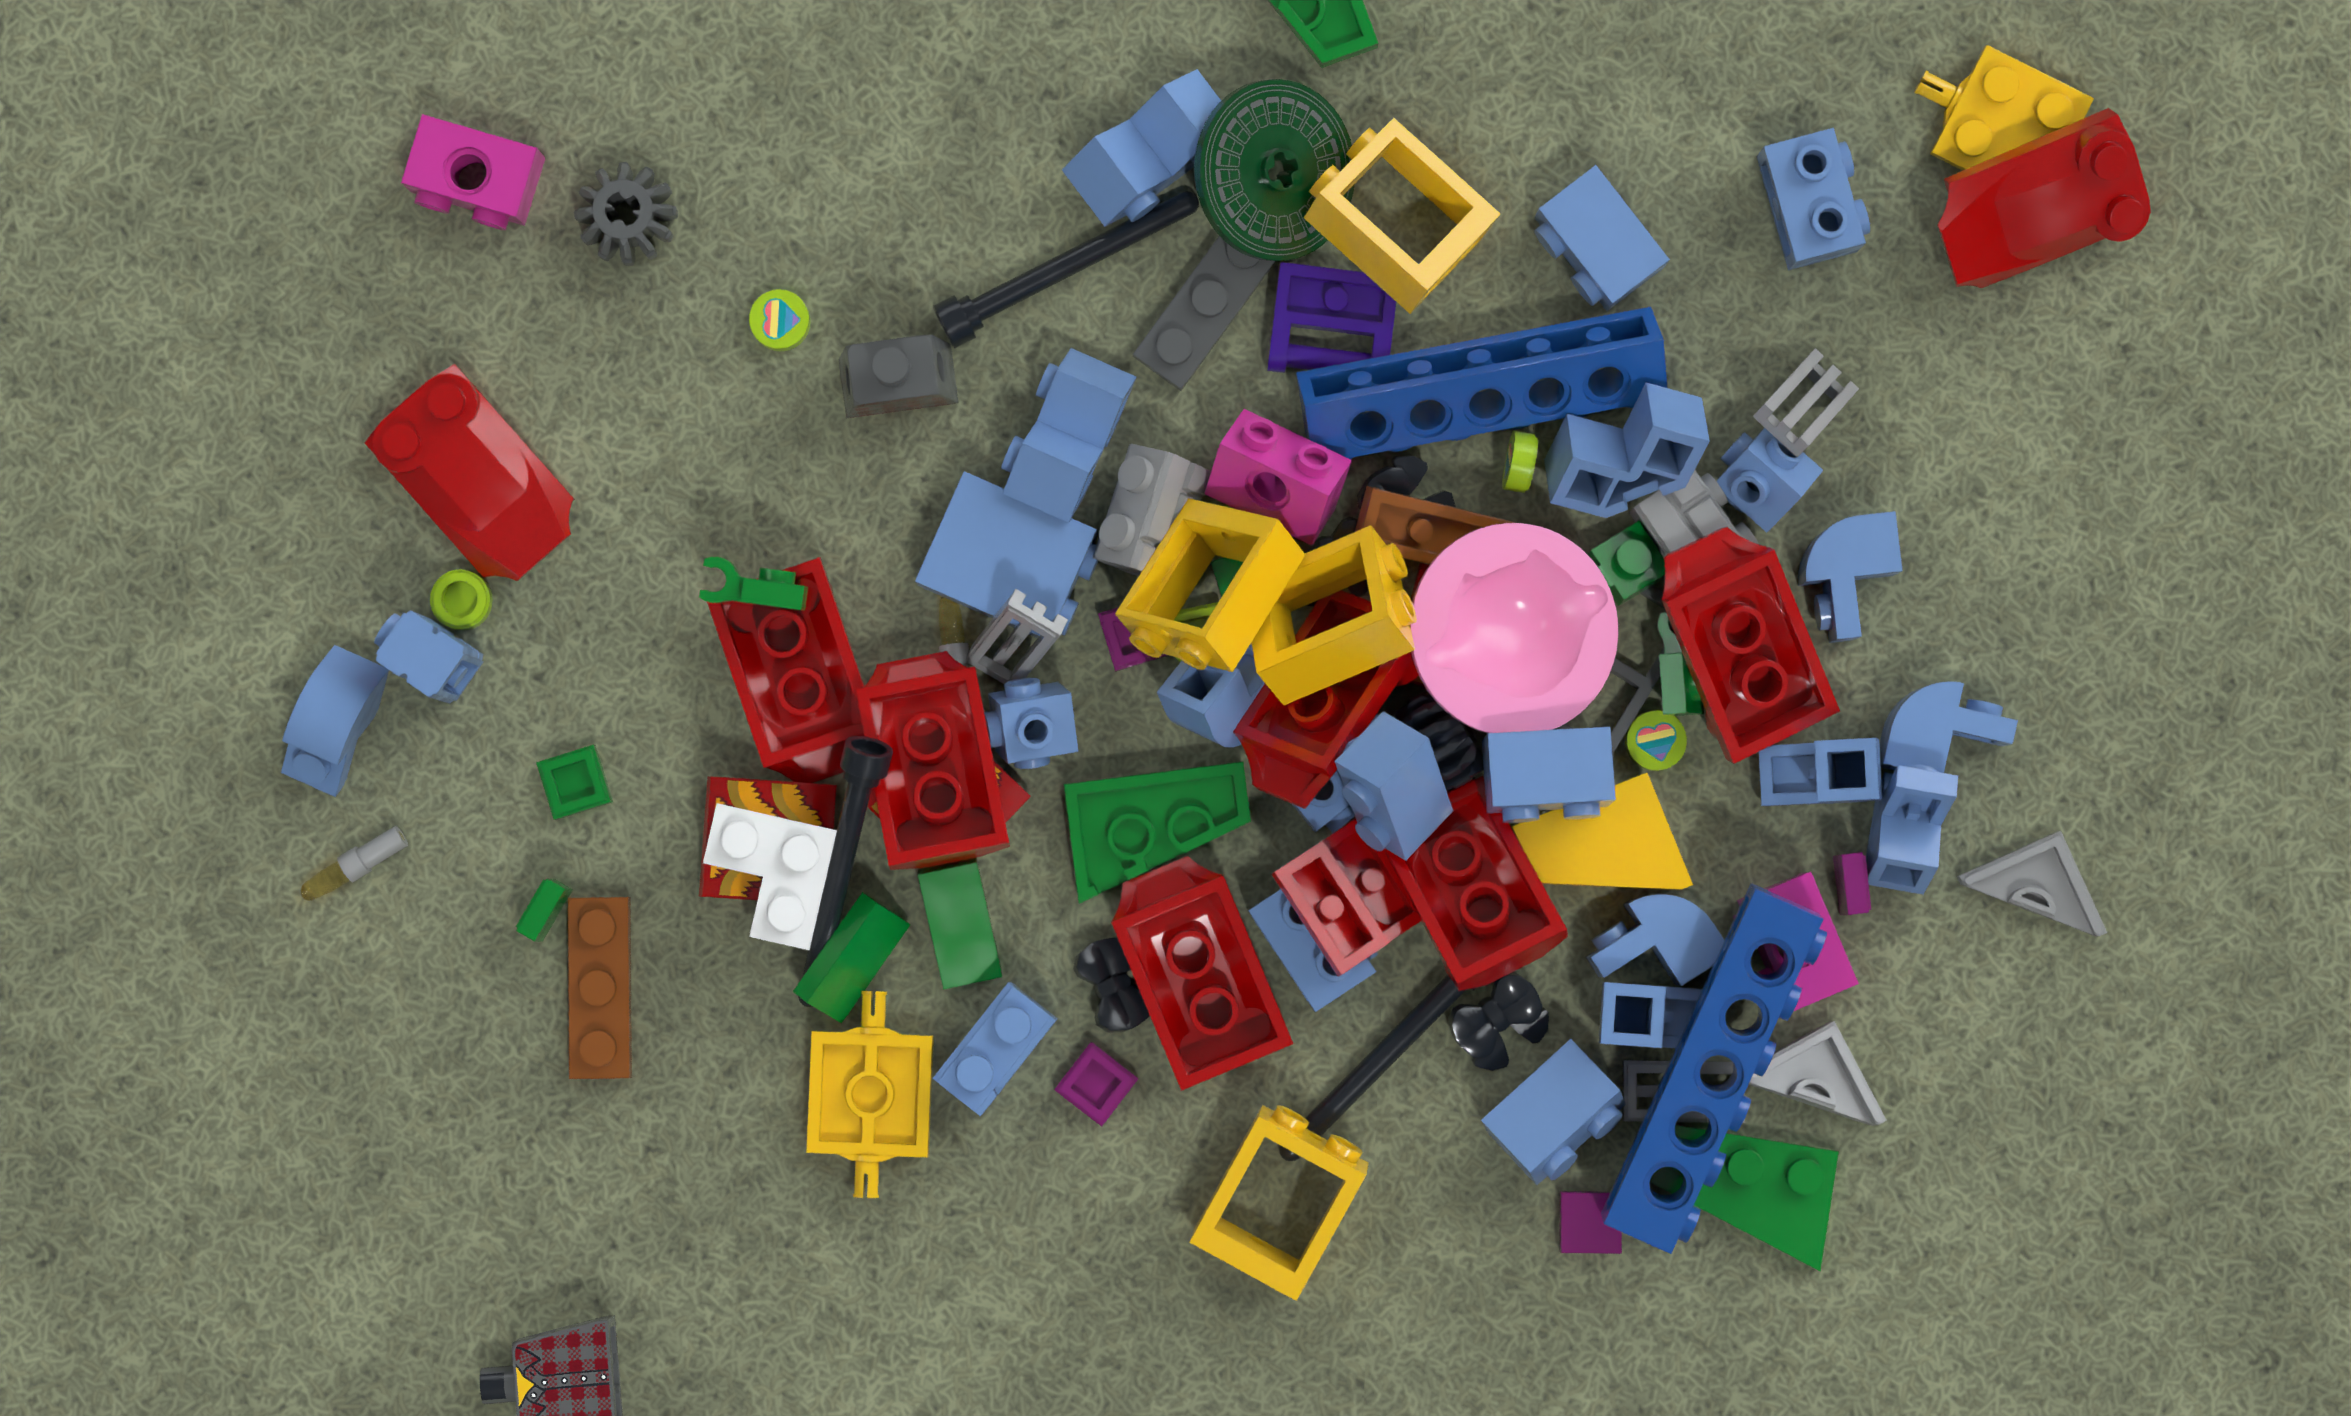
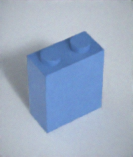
(1002, 545)

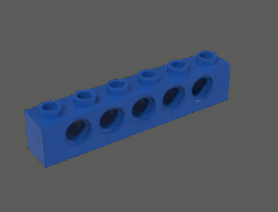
(1504, 364)
(1672, 1217)

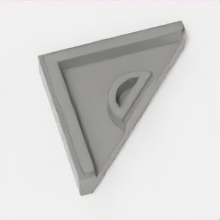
(2040, 880)
(1822, 1074)

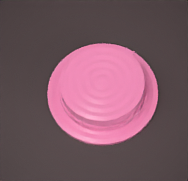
(1514, 629)

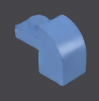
(1844, 553)
(1211, 698)
(330, 719)
(1925, 720)
(1821, 772)
(1908, 827)
(1670, 926)
(1644, 1014)

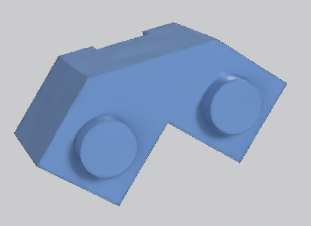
(1144, 155)
(1072, 429)
(1605, 466)

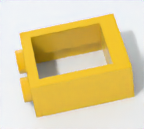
(1371, 248)
(1179, 562)
(1350, 648)
(1254, 1254)

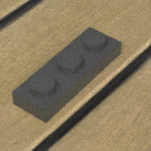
(1201, 313)

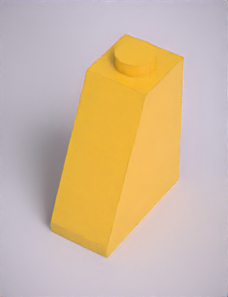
(1619, 849)

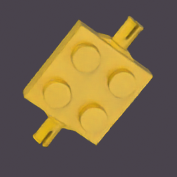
(1999, 108)
(870, 1094)

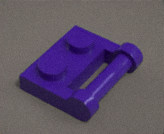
(1328, 302)

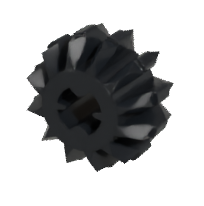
(1453, 743)

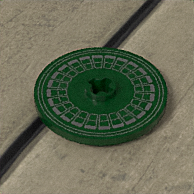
(1239, 146)

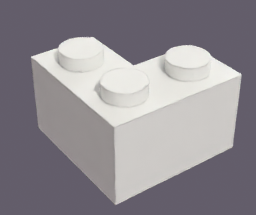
(789, 858)

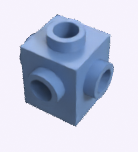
(1765, 477)
(1031, 722)

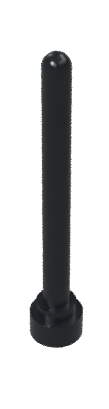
(965, 316)
(864, 764)
(1379, 1060)

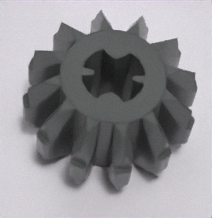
(616, 233)

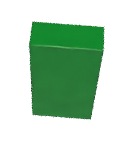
(959, 923)
(851, 958)

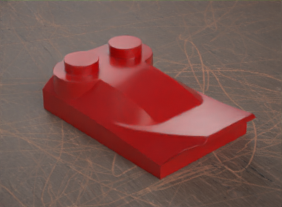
(2044, 201)
(474, 476)
(1744, 643)
(794, 677)
(1297, 743)
(942, 777)
(1479, 893)
(1197, 971)

